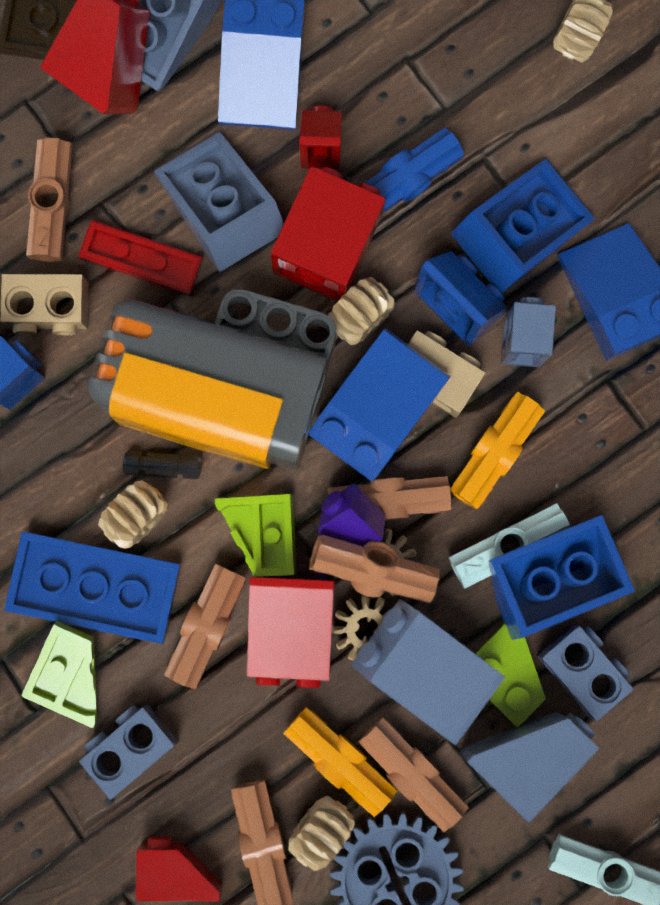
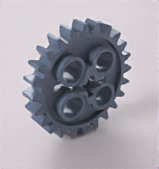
(429, 865)

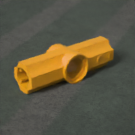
(497, 450)
(340, 761)

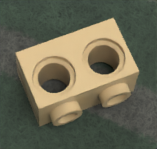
(46, 292)

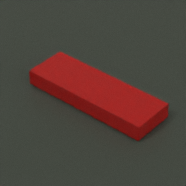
(140, 257)

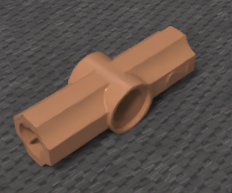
(50, 176)
(404, 497)
(374, 569)
(205, 626)
(413, 774)
(262, 843)

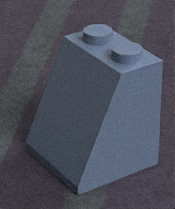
(427, 671)
(533, 760)

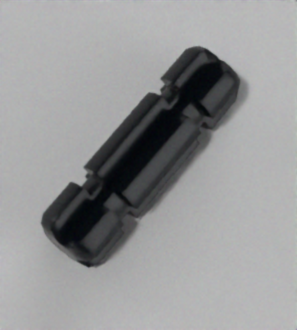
(162, 465)

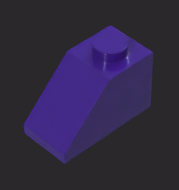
(351, 518)

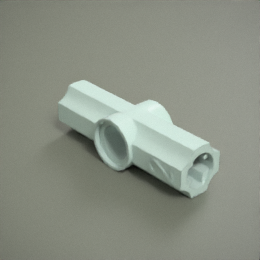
(473, 562)
(589, 863)

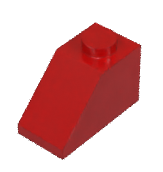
(320, 138)
(173, 873)

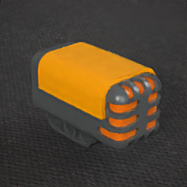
(216, 385)

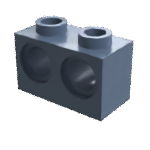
(528, 333)
(578, 678)
(133, 756)

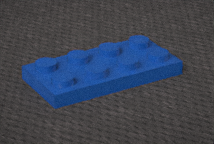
(92, 587)

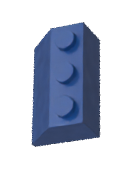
(558, 578)

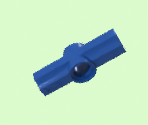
(413, 170)

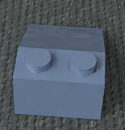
(171, 34)
(221, 201)

